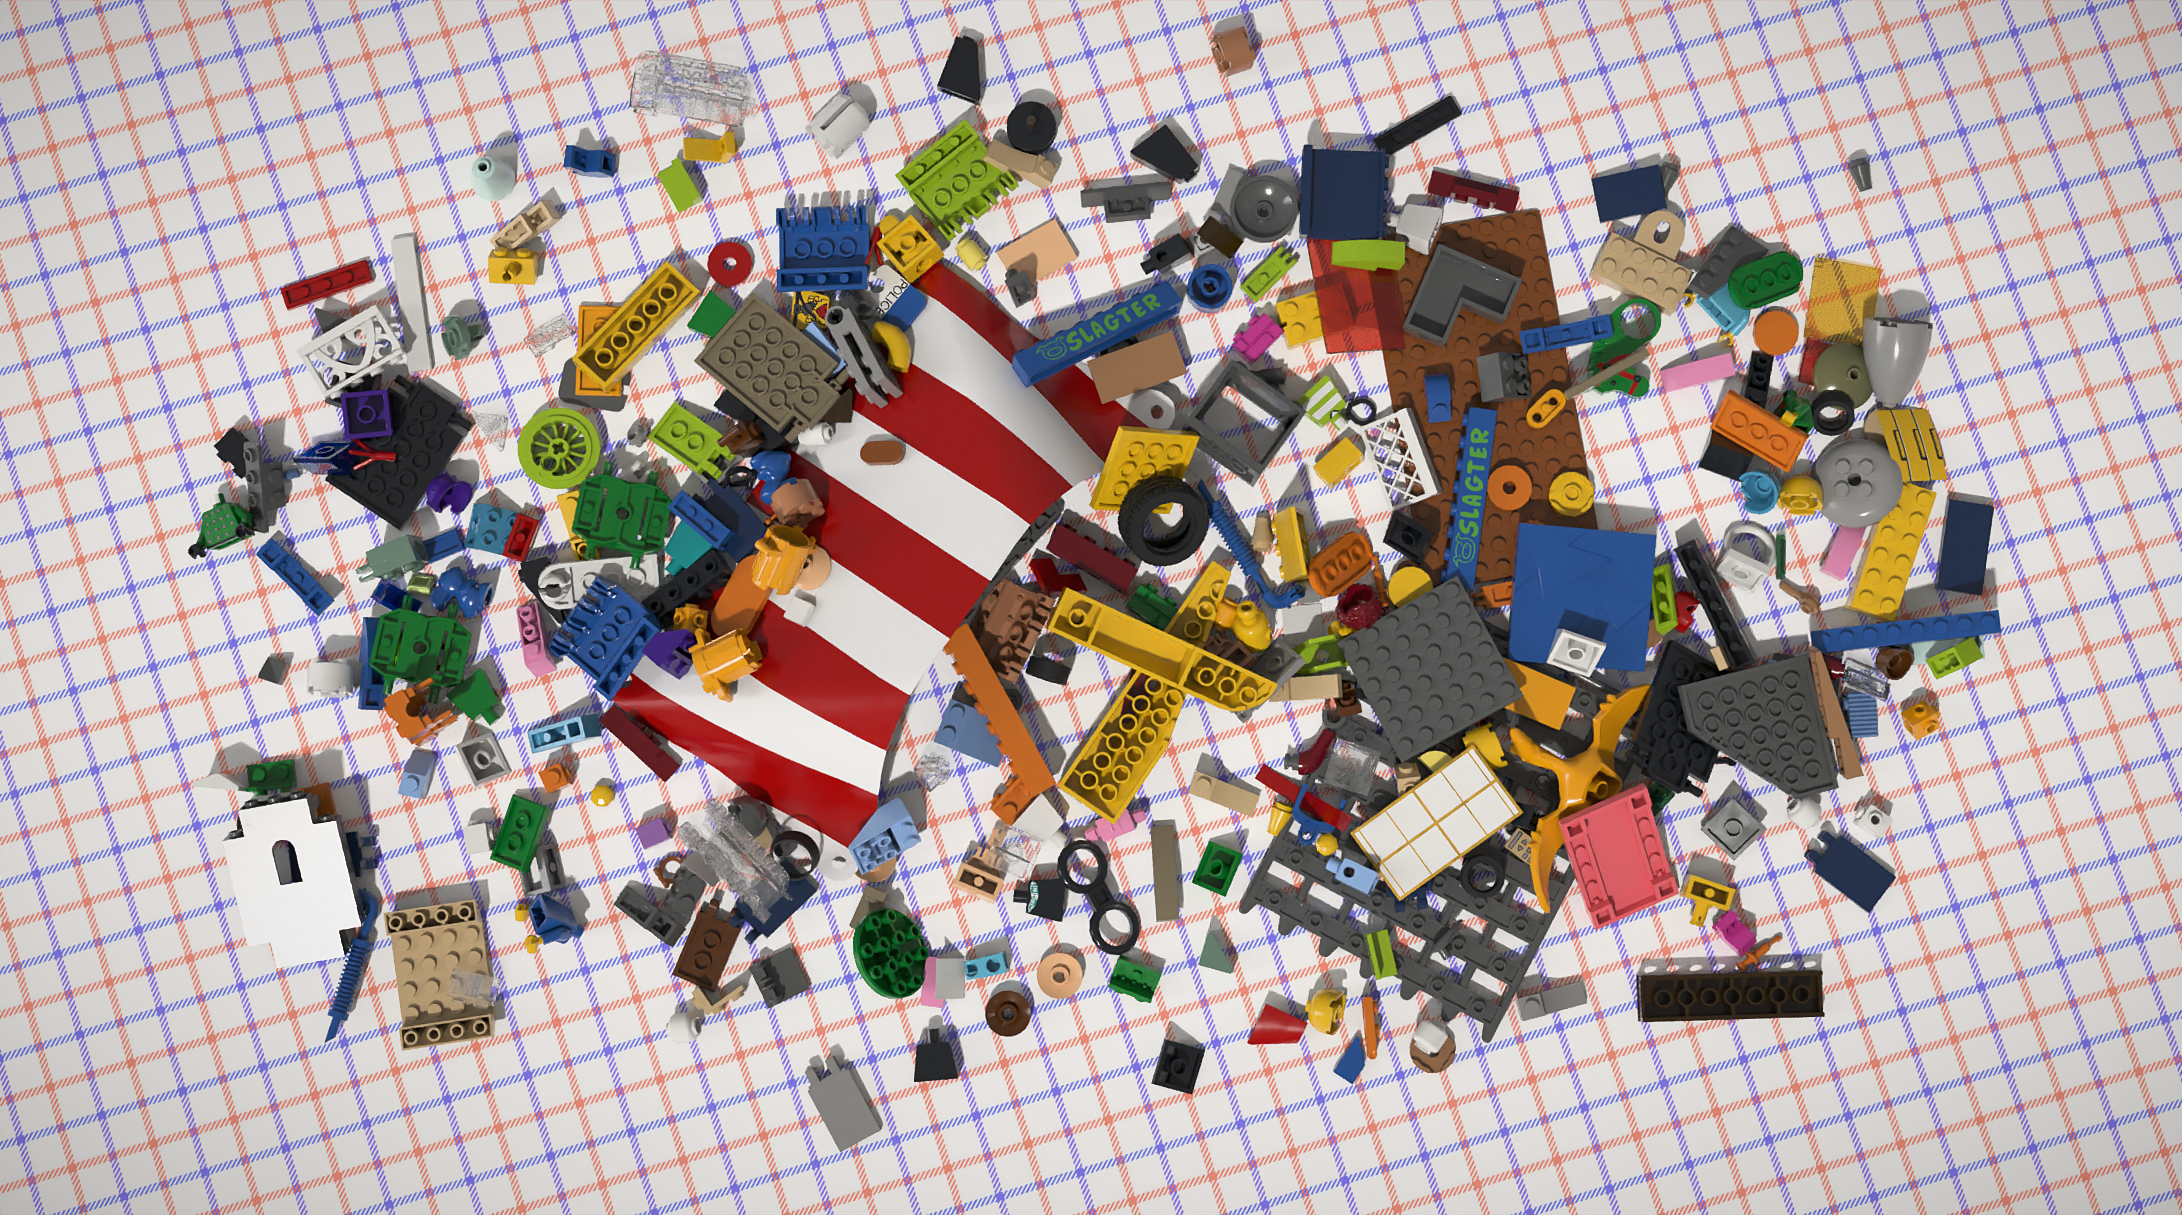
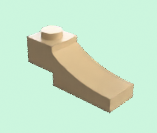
(1020, 164)
(527, 226)
(1309, 688)
(1223, 794)

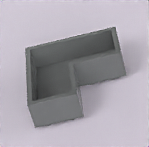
(1457, 283)

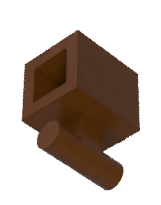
(742, 438)

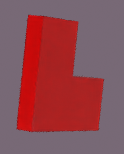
(1053, 582)

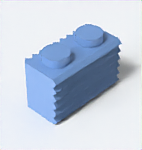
(1860, 714)

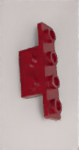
(1473, 192)
(637, 741)

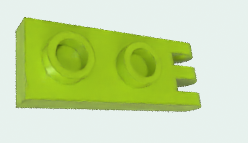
(1268, 275)

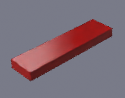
(327, 285)

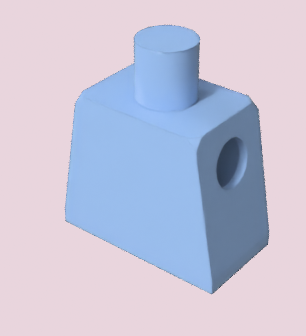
(1362, 880)

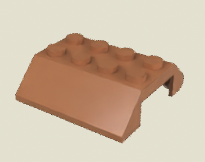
(1010, 626)

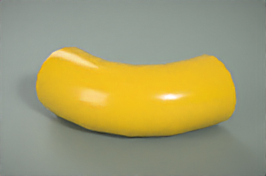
(897, 345)

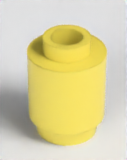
(971, 254)

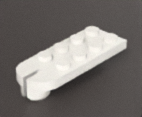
(578, 575)

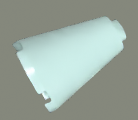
(492, 178)

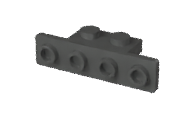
(1126, 202)
(264, 486)

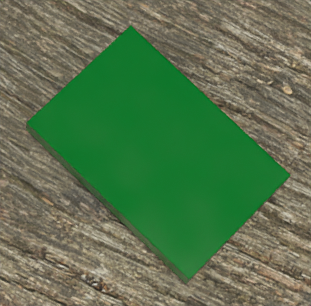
(520, 833)

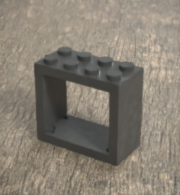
(1262, 395)

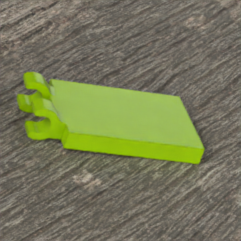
(689, 440)

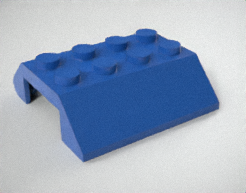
(823, 250)
(606, 635)

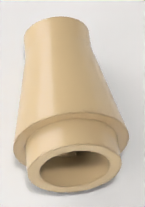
(1261, 537)

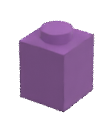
(654, 833)

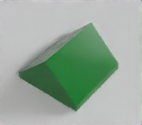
(1217, 868)

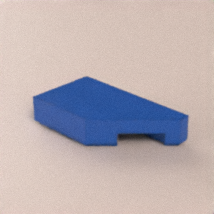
(1351, 1062)

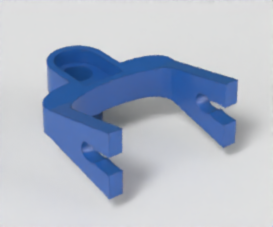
(1309, 825)

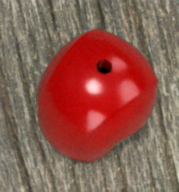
(1685, 619)

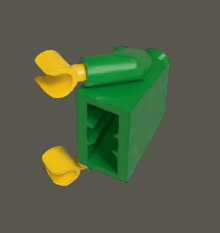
(1795, 411)

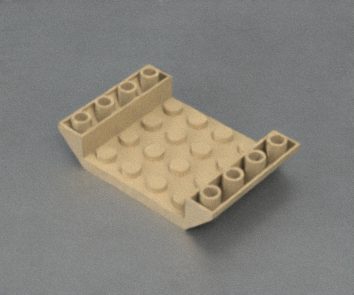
(425, 951)

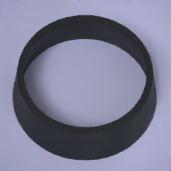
(804, 840)

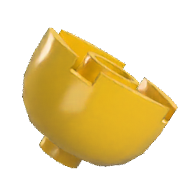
(1798, 495)
(1326, 1009)

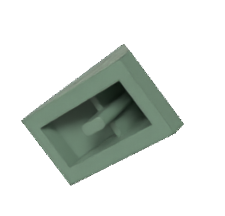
(1213, 956)

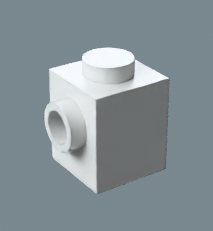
(1872, 820)
(478, 837)

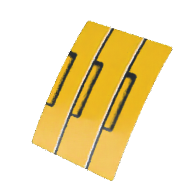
(1913, 444)

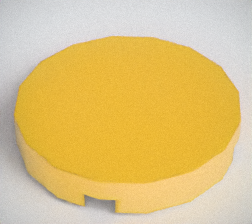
(1571, 494)
(1408, 585)

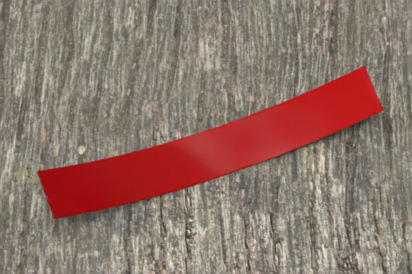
(1310, 802)

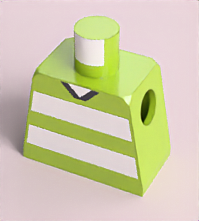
(1324, 404)

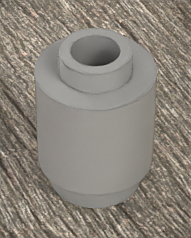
(1310, 595)

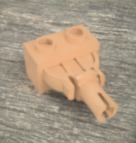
(979, 878)

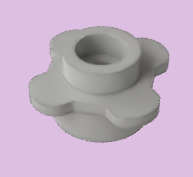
(637, 435)

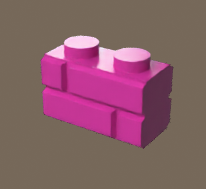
(1257, 338)

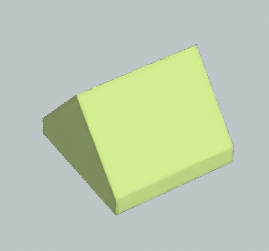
(421, 585)

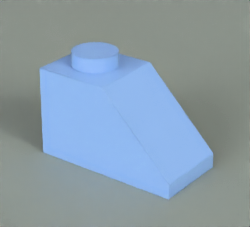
(417, 775)

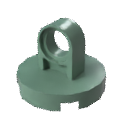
(458, 336)

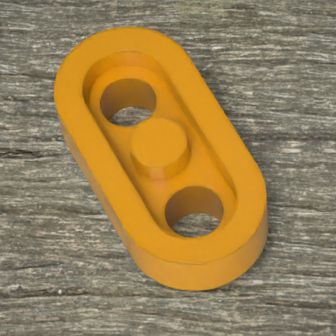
(1545, 409)

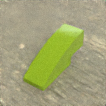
(1368, 254)

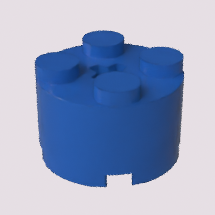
(1203, 277)

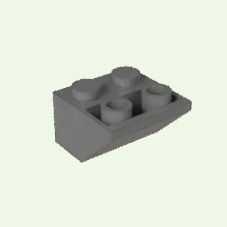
(1503, 377)

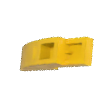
(568, 503)

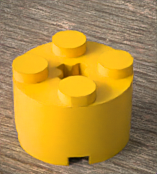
(1486, 744)

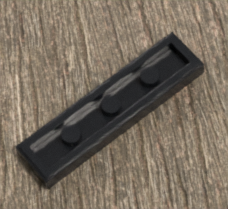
(1418, 126)

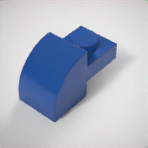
(1437, 397)

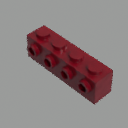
(1091, 559)

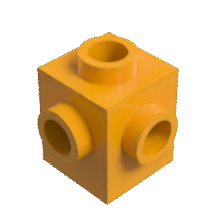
(690, 618)
(1921, 719)

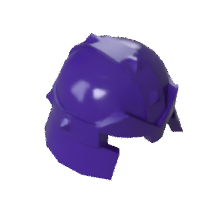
(447, 491)

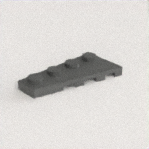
(1731, 252)

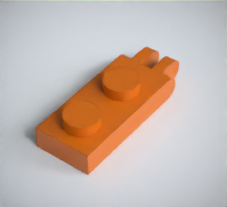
(1494, 595)
(1371, 1030)

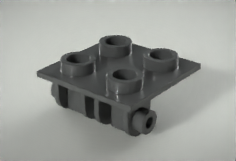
(779, 977)

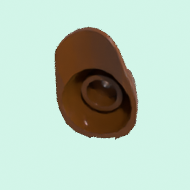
(1894, 662)

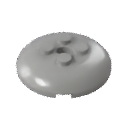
(1874, 496)

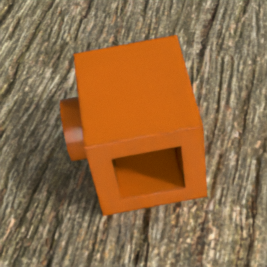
(556, 777)

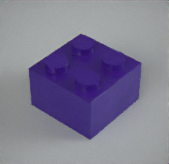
(367, 414)

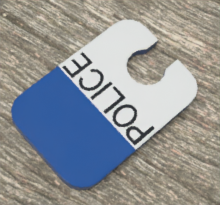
(898, 301)

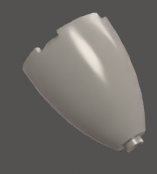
(1894, 355)

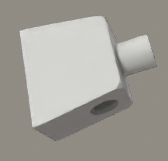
(1416, 226)
(1042, 821)

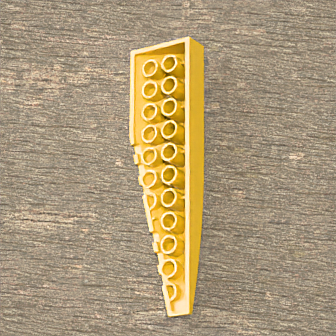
(1124, 754)

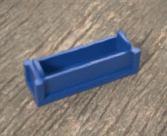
(701, 520)

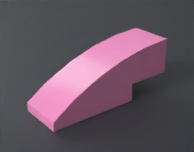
(1697, 373)
(1842, 552)

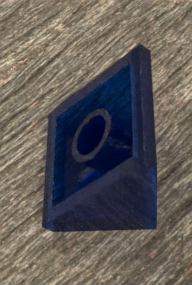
(328, 458)

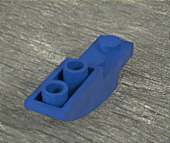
(371, 681)

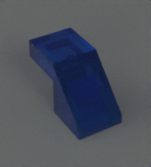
(392, 596)

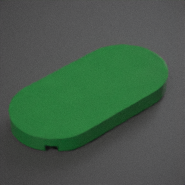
(1765, 280)

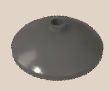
(1268, 194)

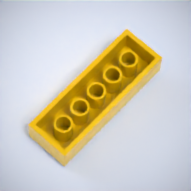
(636, 327)
(1890, 556)

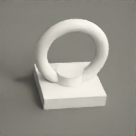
(1742, 569)

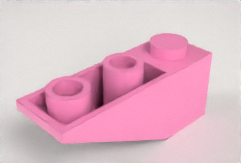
(535, 640)

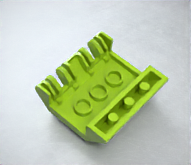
(954, 180)

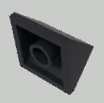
(1724, 457)
(1409, 537)

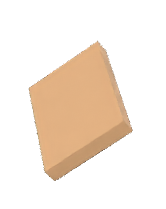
(1039, 252)

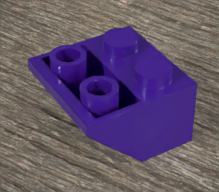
(671, 651)

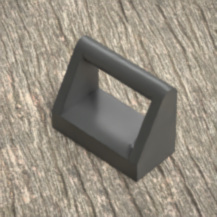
(549, 872)

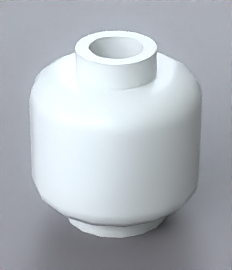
(1804, 812)
(683, 1027)
(1430, 1036)

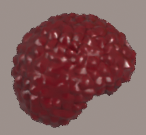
(1359, 606)

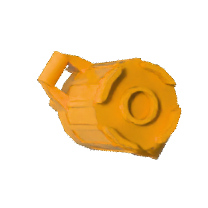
(781, 557)
(724, 660)

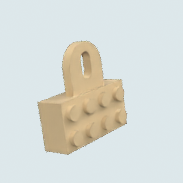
(1644, 266)

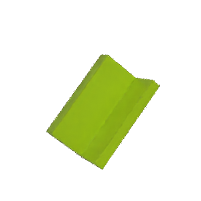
(679, 186)
(1380, 954)

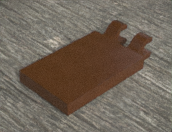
(707, 948)

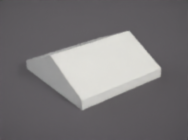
(221, 781)

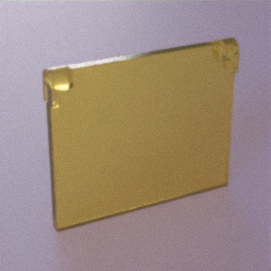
(1840, 300)

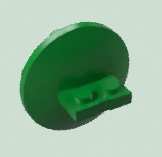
(890, 953)

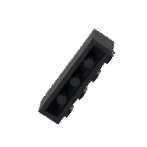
(689, 587)

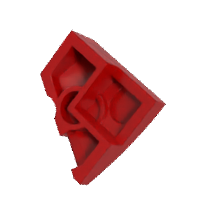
(1276, 1028)

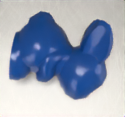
(773, 469)
(470, 594)

